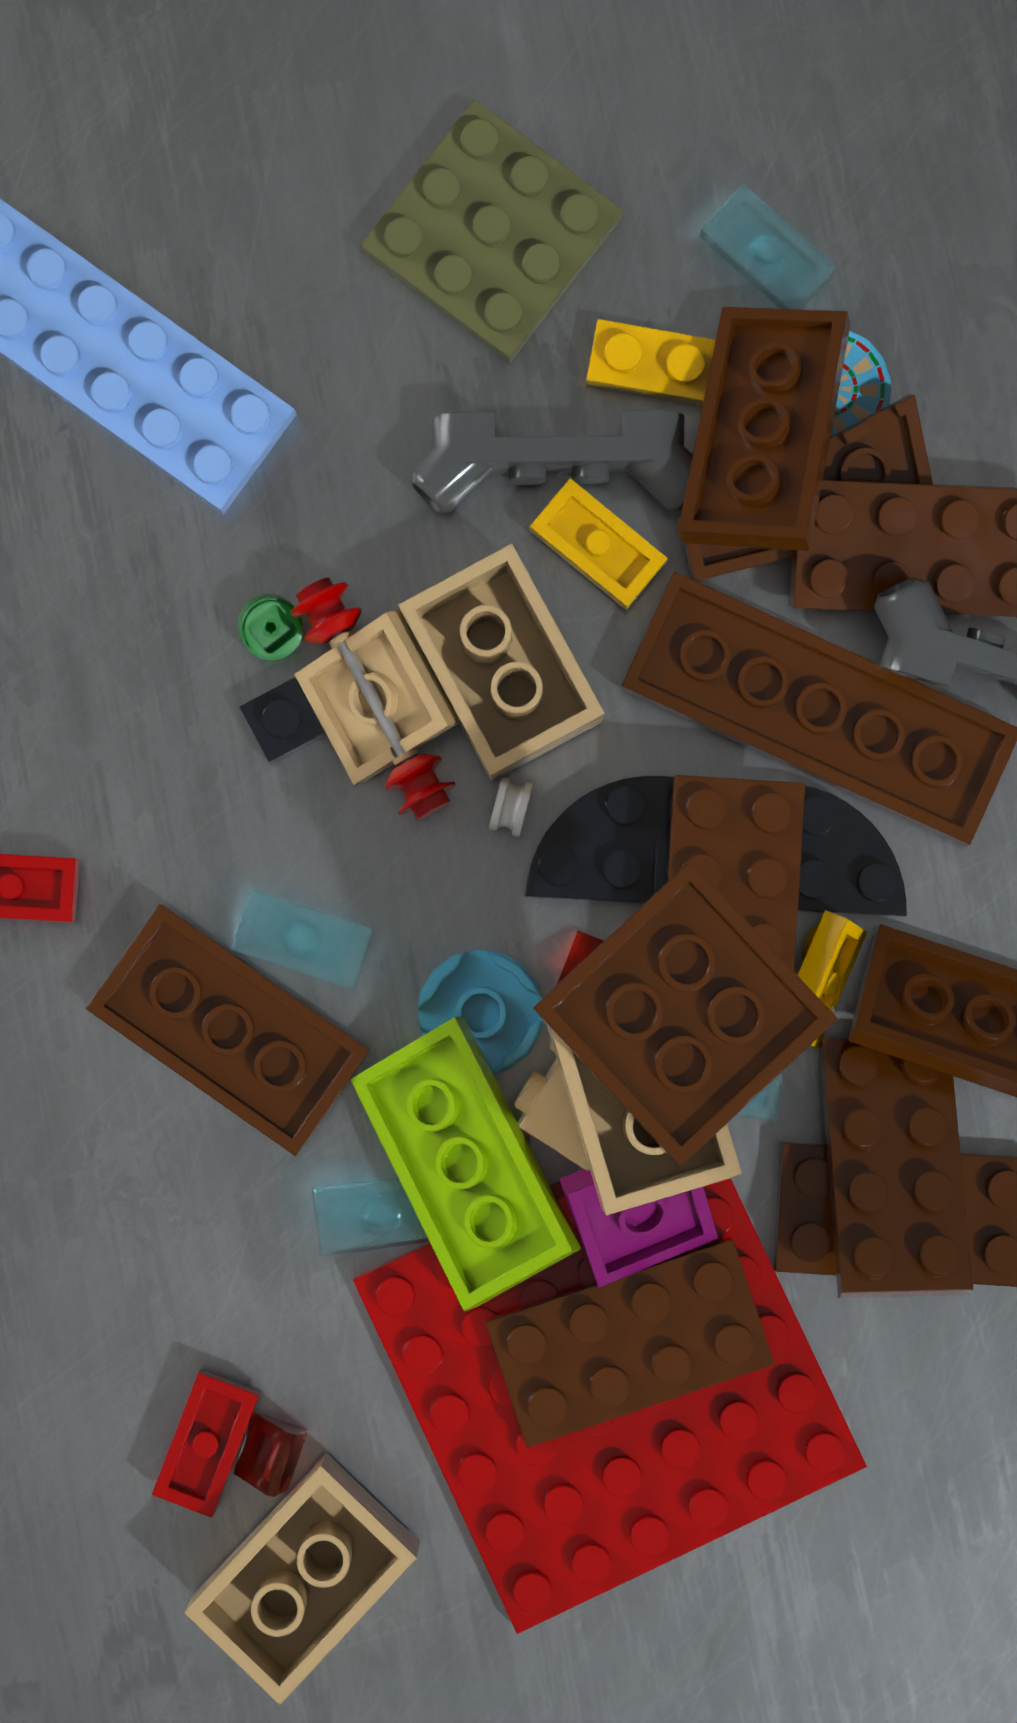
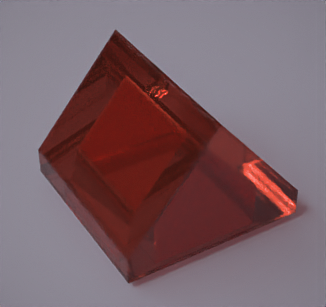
(270, 1454)

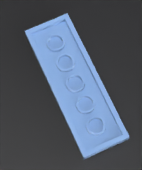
(131, 366)

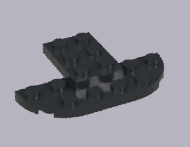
(618, 840)

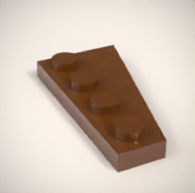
(877, 448)

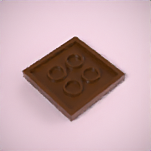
(685, 1013)

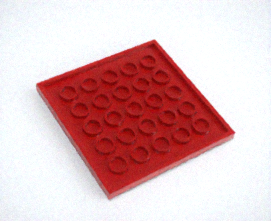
(625, 1492)

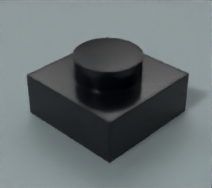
(282, 720)

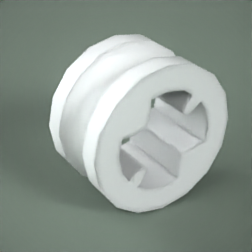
(510, 806)

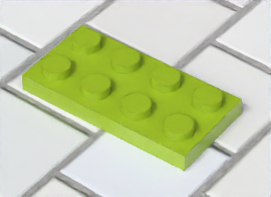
(465, 1163)

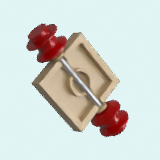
(375, 697)

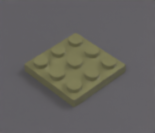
(491, 231)

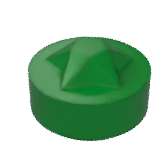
(269, 627)

